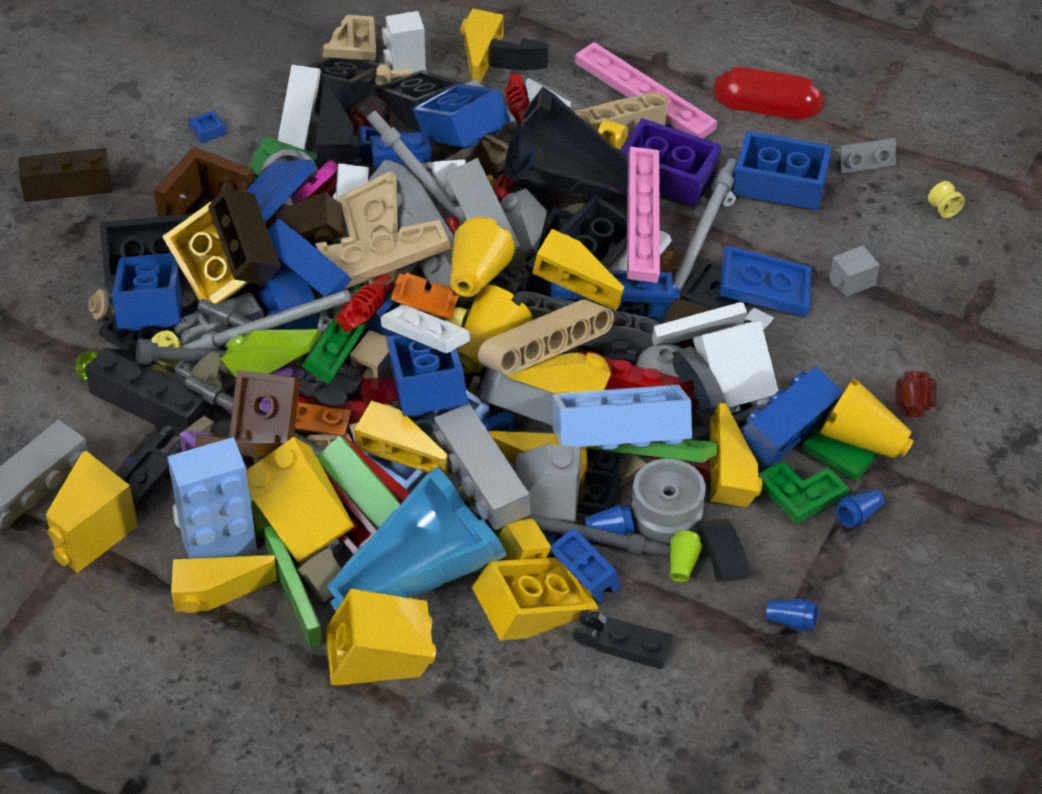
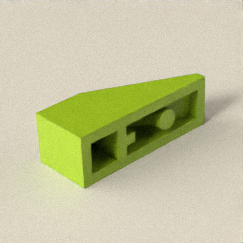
(267, 349)

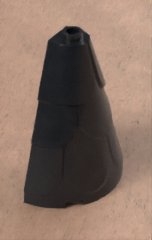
(565, 154)

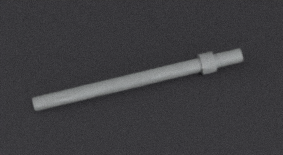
(391, 138)
(722, 186)
(215, 340)

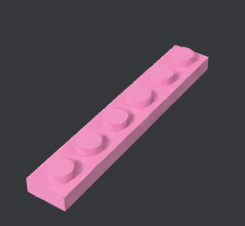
(632, 82)
(643, 215)

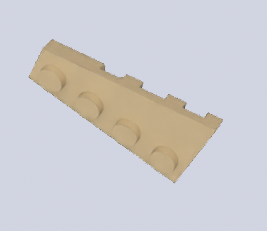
(372, 210)
(385, 251)

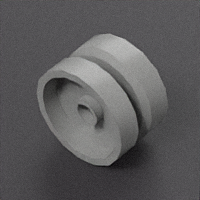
(667, 499)

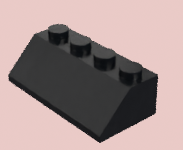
(599, 229)
(135, 238)
(146, 390)

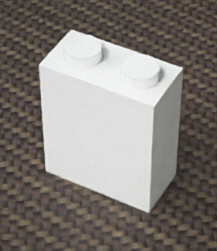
(739, 364)

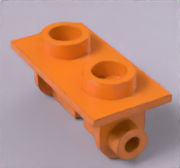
(438, 301)
(321, 420)

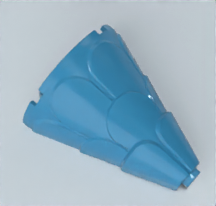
(420, 545)

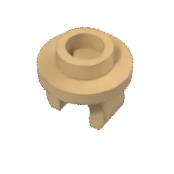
(101, 305)

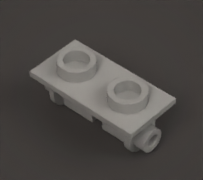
(867, 155)

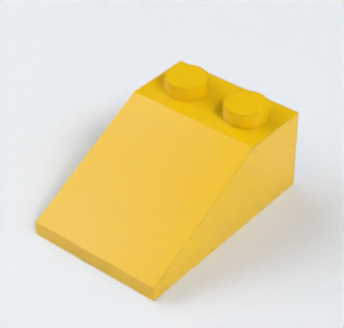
(202, 257)
(298, 499)
(530, 596)

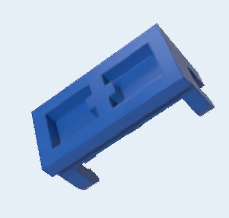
(585, 564)

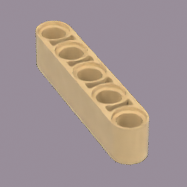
(628, 111)
(545, 337)

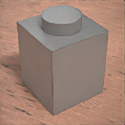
(854, 271)

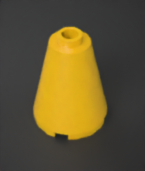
(479, 254)
(489, 316)
(867, 423)

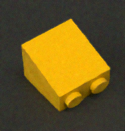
(89, 513)
(378, 638)

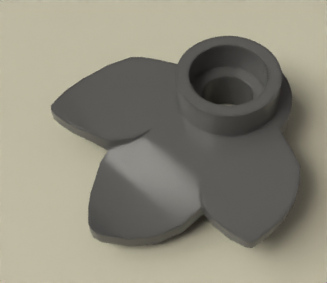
(330, 394)

